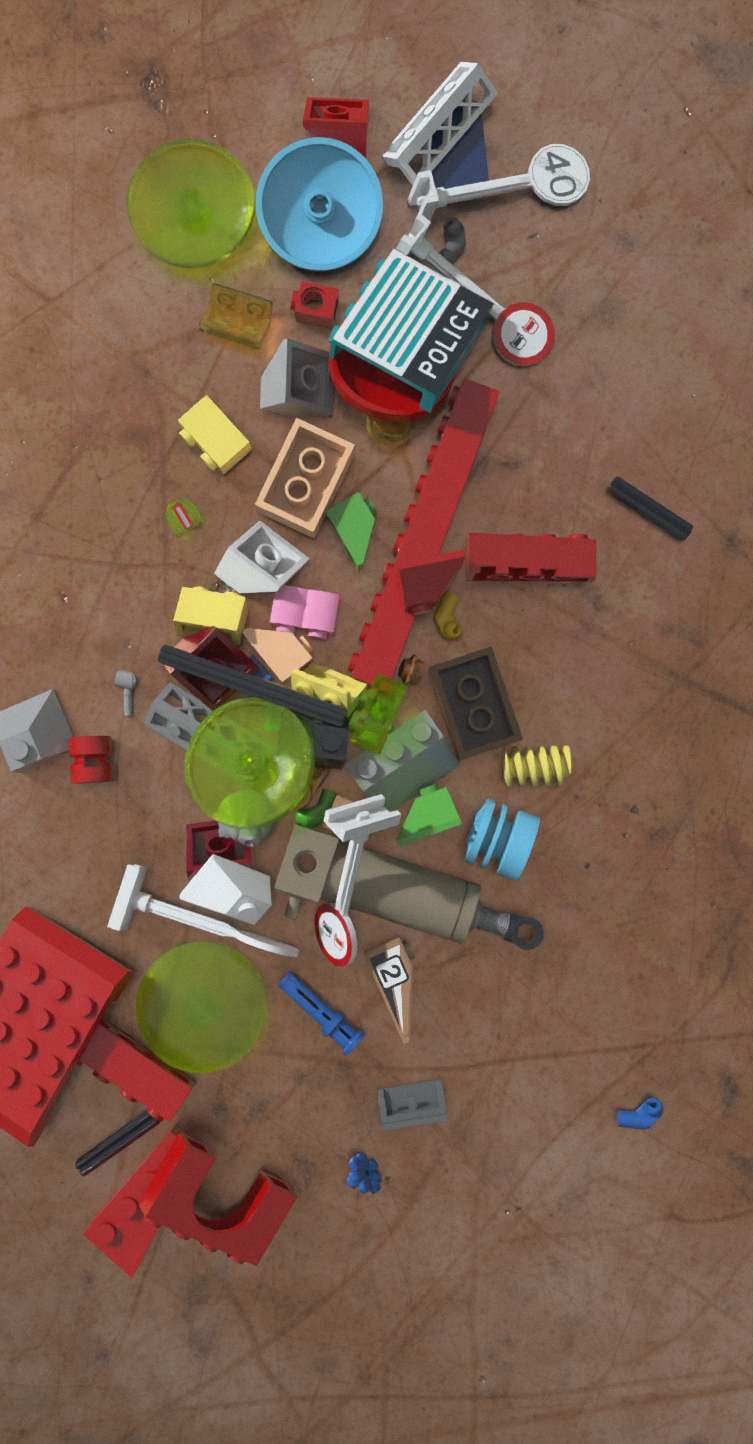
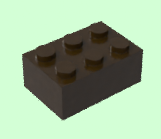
(475, 703)

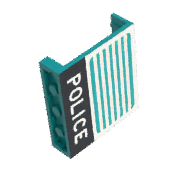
(412, 325)

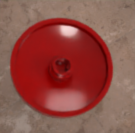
(377, 391)

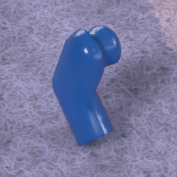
(643, 1117)

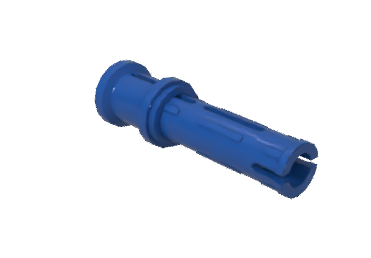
(291, 984)

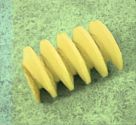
(536, 765)

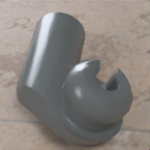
(454, 238)

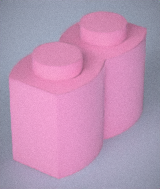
(305, 610)

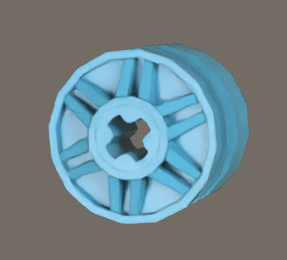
(501, 839)

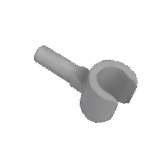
(127, 681)

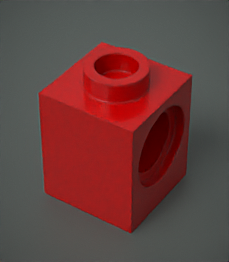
(320, 317)

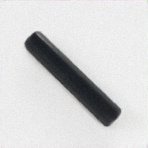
(650, 508)
(115, 1143)

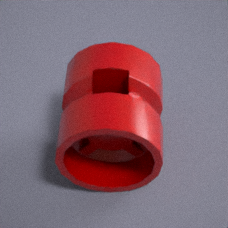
(90, 748)

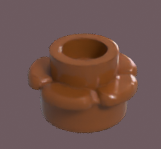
(411, 670)

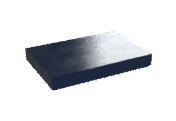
(466, 159)

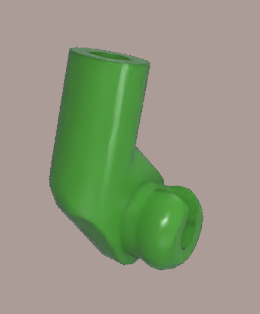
(315, 815)

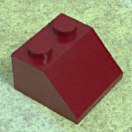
(204, 841)

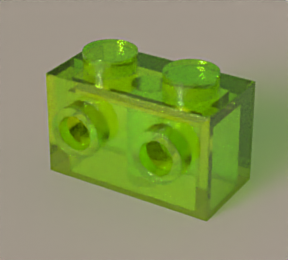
(378, 713)

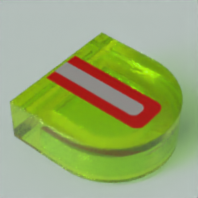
(182, 516)

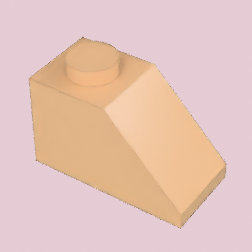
(280, 651)

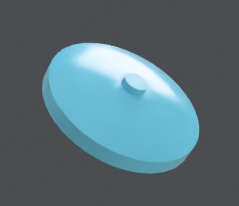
(319, 204)

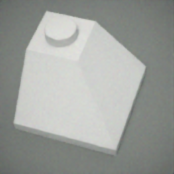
(260, 561)
(230, 890)

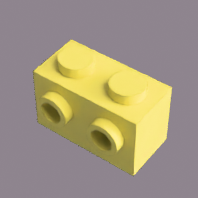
(214, 434)
(203, 608)

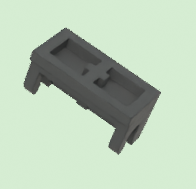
(412, 1104)

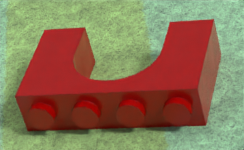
(241, 1233)

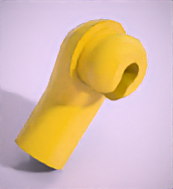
(445, 619)

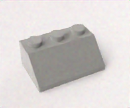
(408, 762)

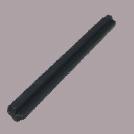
(252, 685)

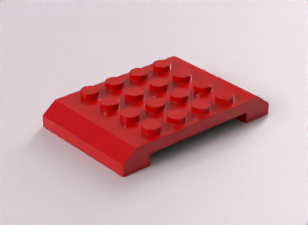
(49, 1008)

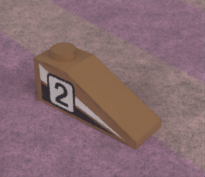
(394, 975)

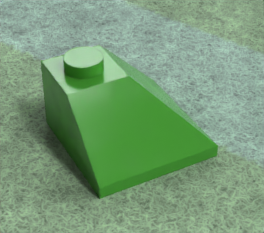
(429, 815)

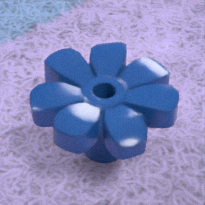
(364, 1174)

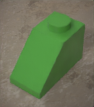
(354, 526)

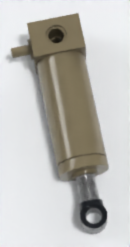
(394, 891)

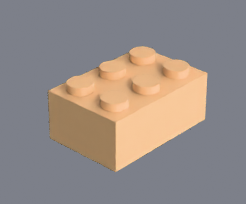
(305, 478)

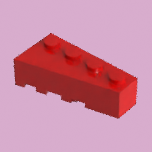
(529, 558)
(120, 1225)

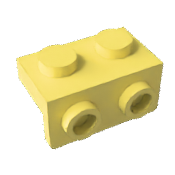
(328, 686)

